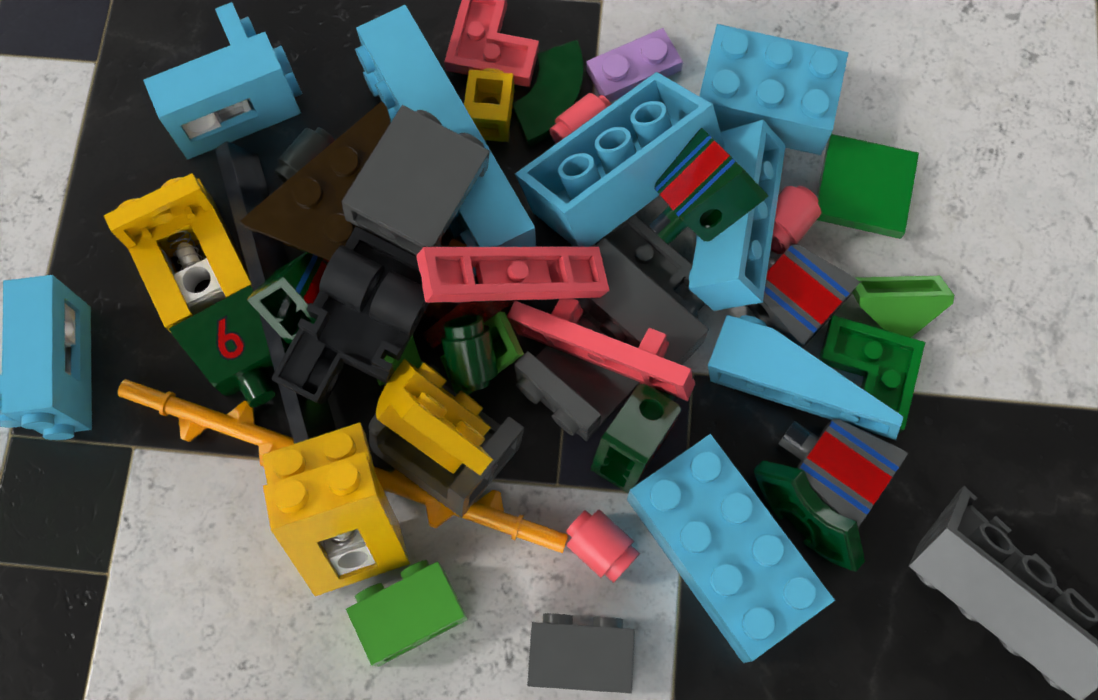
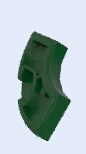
(554, 92)
(825, 530)

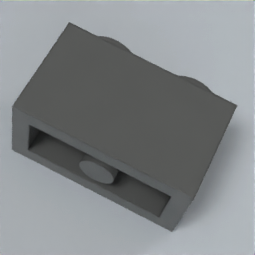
(581, 655)

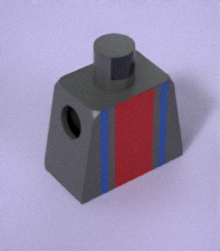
(802, 294)
(844, 465)

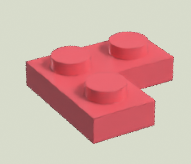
(480, 45)

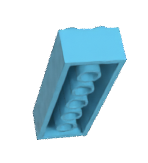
(407, 73)

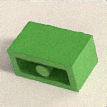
(405, 613)

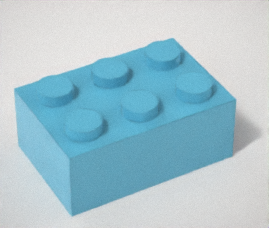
(775, 81)

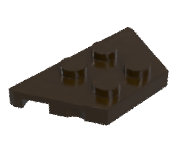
(309, 206)

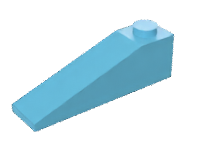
(776, 369)

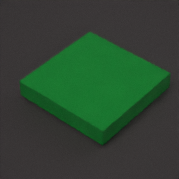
(866, 186)

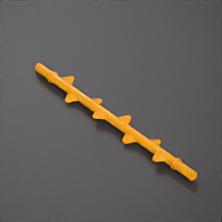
(241, 425)

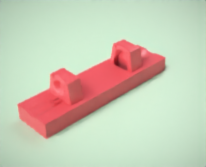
(511, 273)
(641, 364)

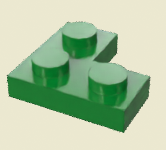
(882, 357)

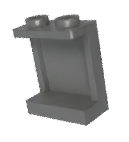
(415, 181)
(454, 490)

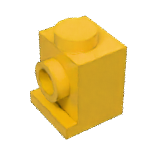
(490, 102)

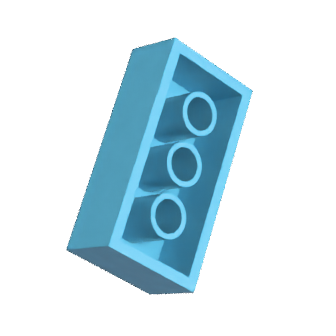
(614, 160)
(728, 549)

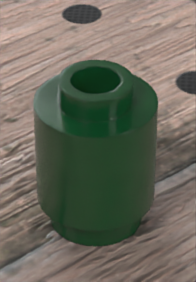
(469, 352)

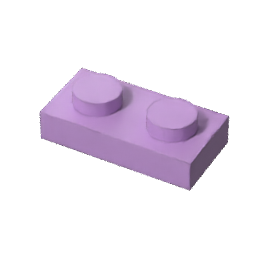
(632, 63)

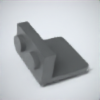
(572, 388)

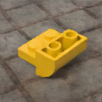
(434, 419)

